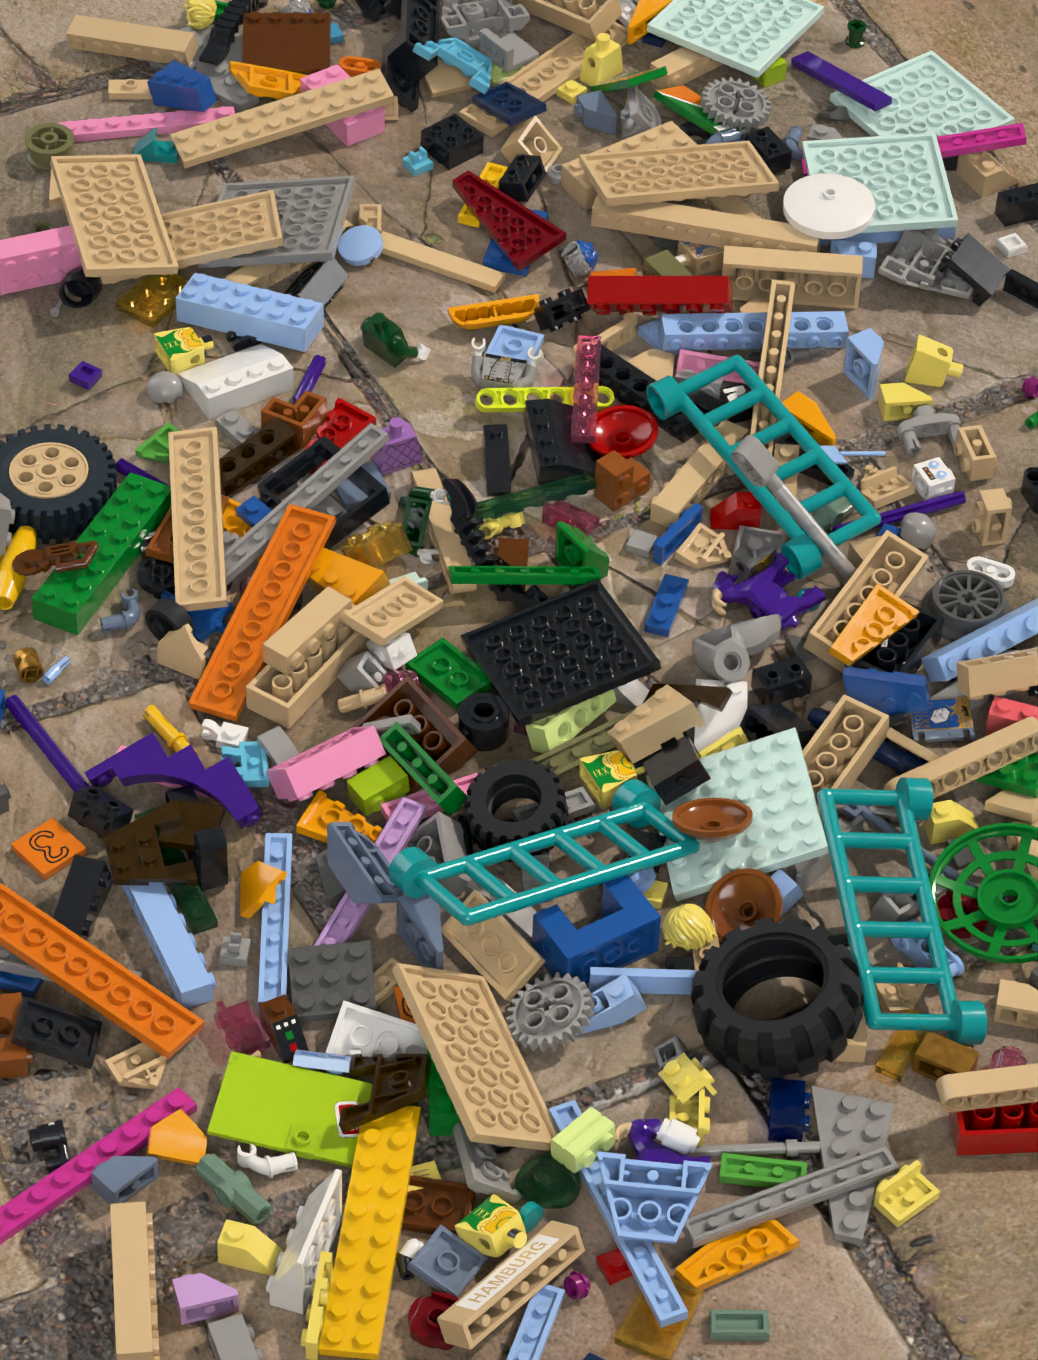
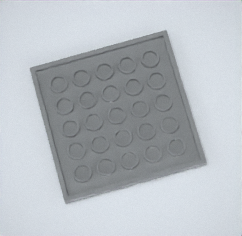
(309, 217)

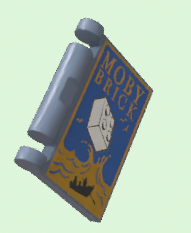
(944, 720)

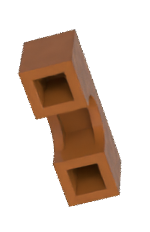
(13, 1058)

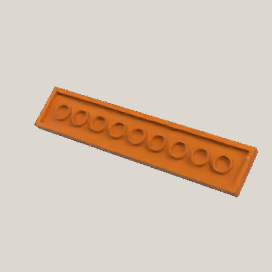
(262, 611)
(94, 976)

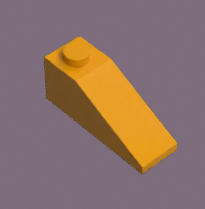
(643, 14)
(811, 418)

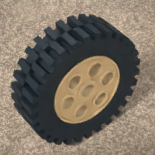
(56, 480)

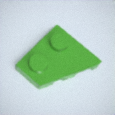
(157, 446)

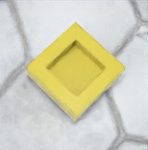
(570, 91)
(656, 894)

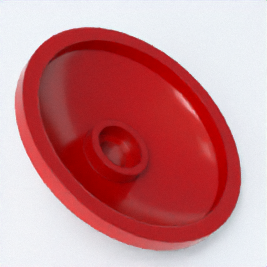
(625, 430)

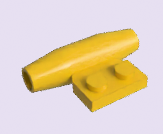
(10, 582)

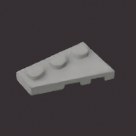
(481, 1169)

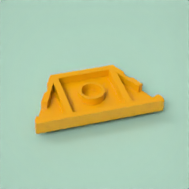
(266, 81)

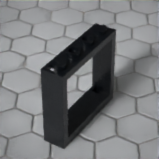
(308, 460)

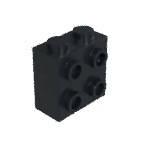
(452, 141)
(771, 719)

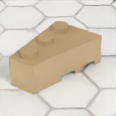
(653, 723)

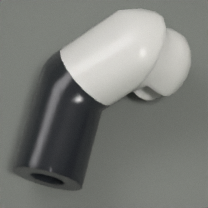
(405, 1256)

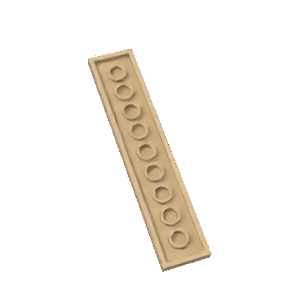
(543, 76)
(282, 118)
(197, 519)

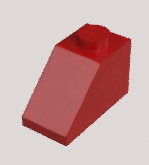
(736, 510)

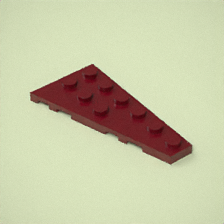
(512, 226)

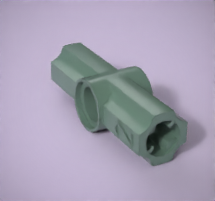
(832, 513)
(233, 1189)

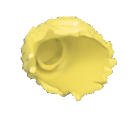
(200, 13)
(688, 927)

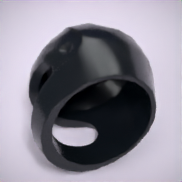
(78, 285)

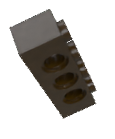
(256, 456)

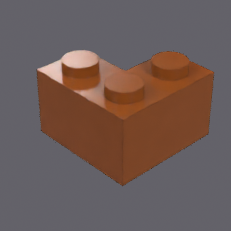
(302, 417)
(620, 480)

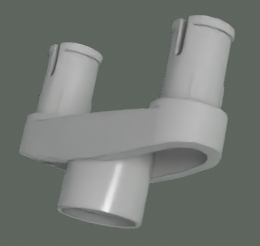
(927, 424)

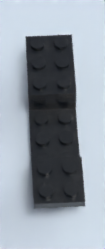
(399, 63)

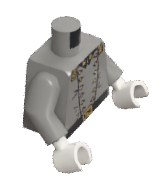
(502, 371)

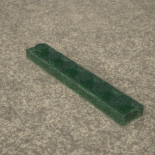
(535, 496)
(189, 899)

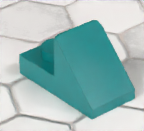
(156, 150)

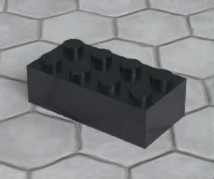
(907, 646)

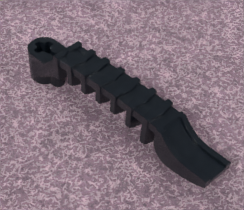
(225, 28)
(463, 512)

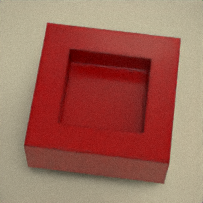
(613, 1266)

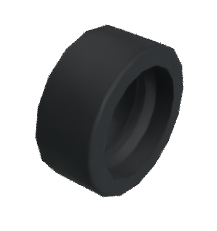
(166, 616)

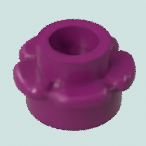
(1030, 387)
(577, 1285)

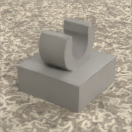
(235, 950)

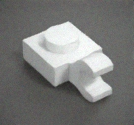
(227, 735)

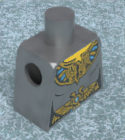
(752, 558)

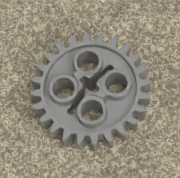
(751, 107)
(550, 1012)

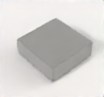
(641, 543)

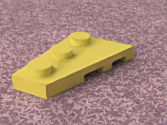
(316, 1311)

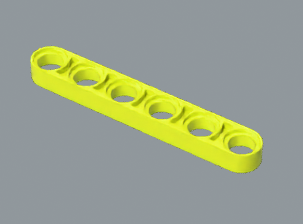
(521, 394)

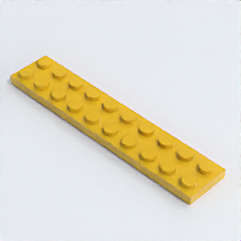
(370, 1236)

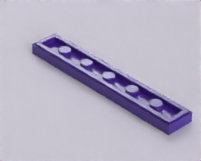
(841, 81)

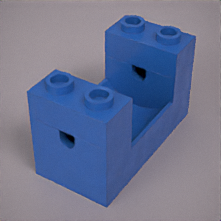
(622, 936)

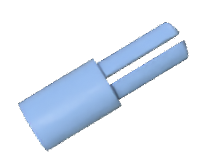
(56, 670)

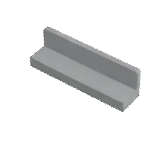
(809, 871)

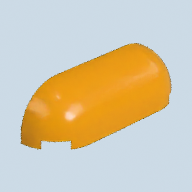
(494, 312)

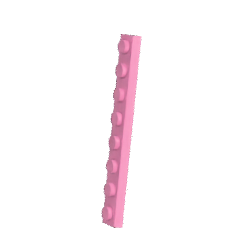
(142, 124)

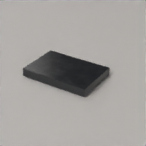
(56, 1032)

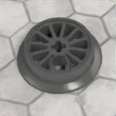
(968, 597)

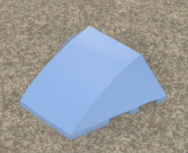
(651, 1197)

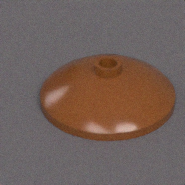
(712, 818)
(738, 894)

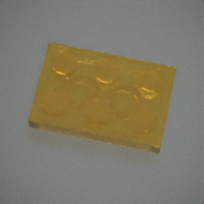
(152, 298)
(642, 1332)

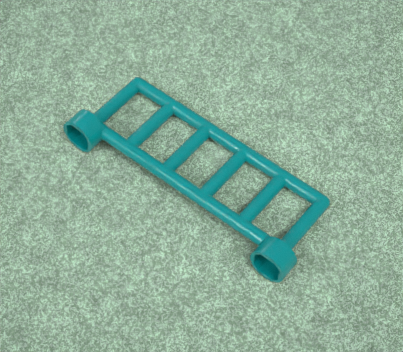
(670, 398)
(912, 801)
(631, 804)

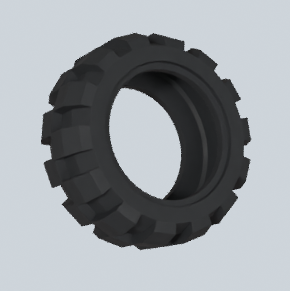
(785, 1044)

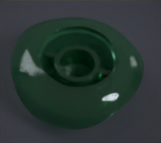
(548, 1183)

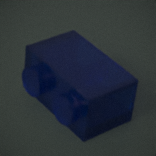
(787, 1110)

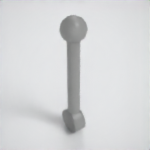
(55, 311)

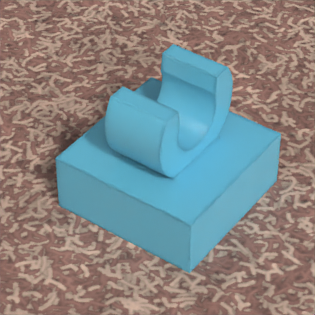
(417, 162)

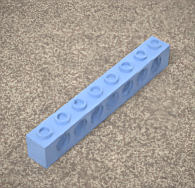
(747, 330)

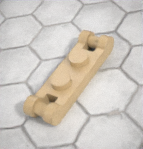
(616, 335)

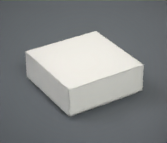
(1011, 245)

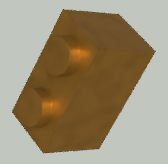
(942, 1056)

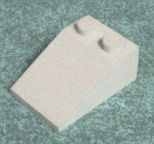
(719, 722)

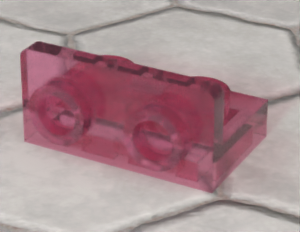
(569, 514)
(241, 1028)

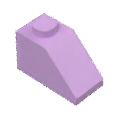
(203, 1298)

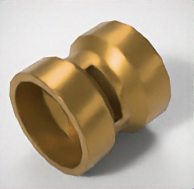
(28, 665)

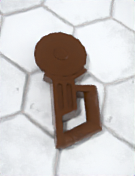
(61, 556)

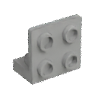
(508, 51)

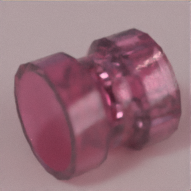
(393, 677)

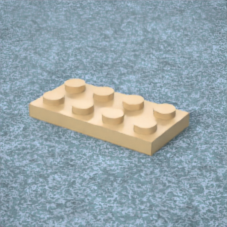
(392, 611)
(494, 950)

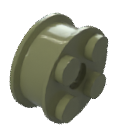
(48, 141)

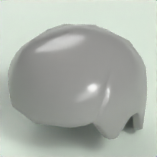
(164, 387)
(918, 530)

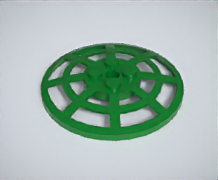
(991, 892)

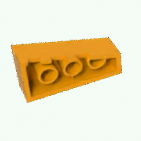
(346, 576)

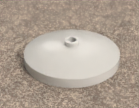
(828, 206)

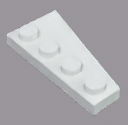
(373, 1032)

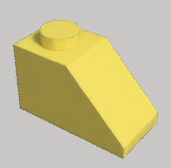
(900, 400)
(948, 821)
(247, 1248)

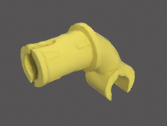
(496, 526)

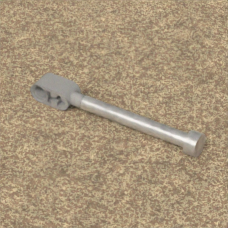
(761, 470)

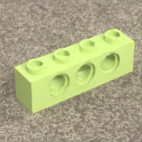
(566, 724)

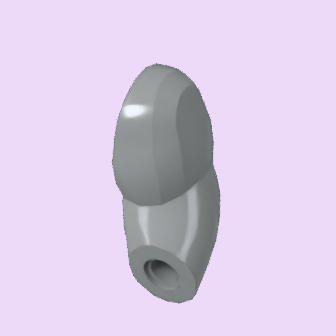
(727, 650)

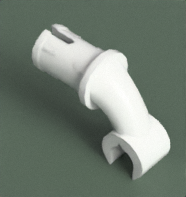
(268, 1165)

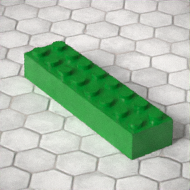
(129, 515)

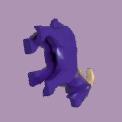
(765, 594)
(641, 1136)

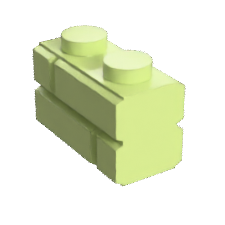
(580, 1140)

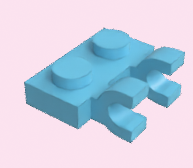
(252, 763)

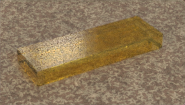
(900, 1052)

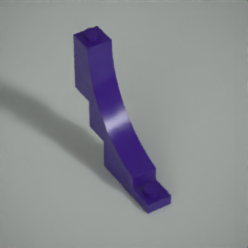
(148, 762)

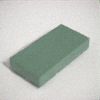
(739, 1325)

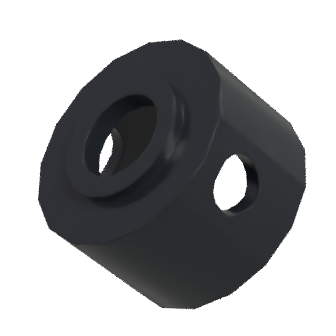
(485, 721)

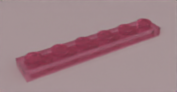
(586, 389)

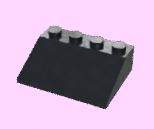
(549, 438)

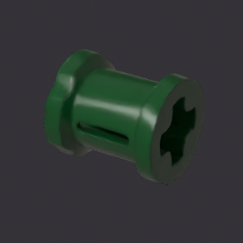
(856, 31)

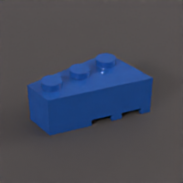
(181, 88)
(887, 691)

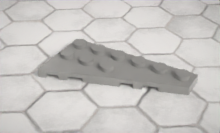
(223, 82)
(846, 1129)

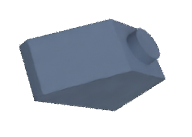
(596, 112)
(123, 1177)

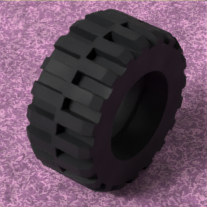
(509, 782)

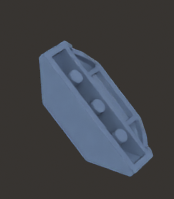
(359, 865)

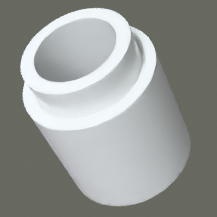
(678, 1136)

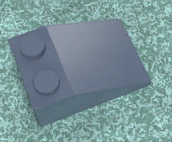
(420, 929)

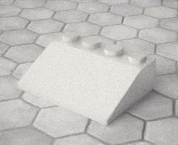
(238, 380)
(314, 1232)

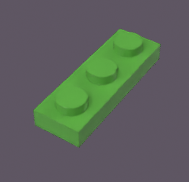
(758, 1170)

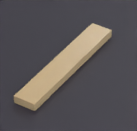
(441, 262)

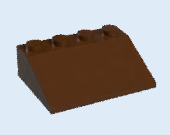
(287, 41)
(438, 734)

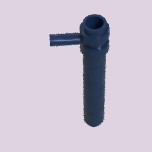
(886, 753)

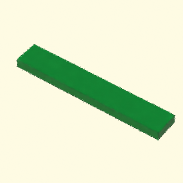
(523, 575)

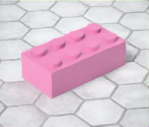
(353, 128)
(37, 259)
(326, 763)

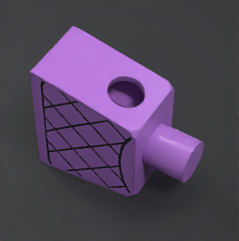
(401, 450)

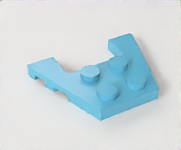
(459, 54)

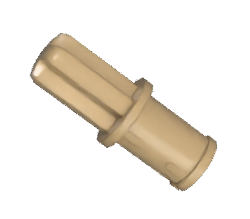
(362, 699)

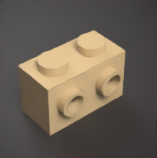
(975, 453)
(992, 516)

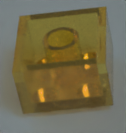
(378, 544)

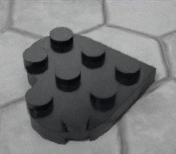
(155, 574)

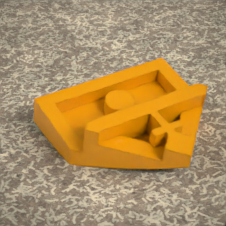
(258, 885)
(177, 1140)

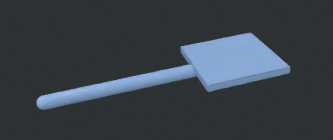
(838, 458)

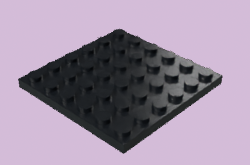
(560, 652)

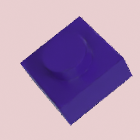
(85, 375)

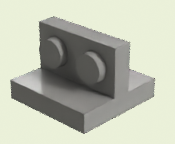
(639, 114)

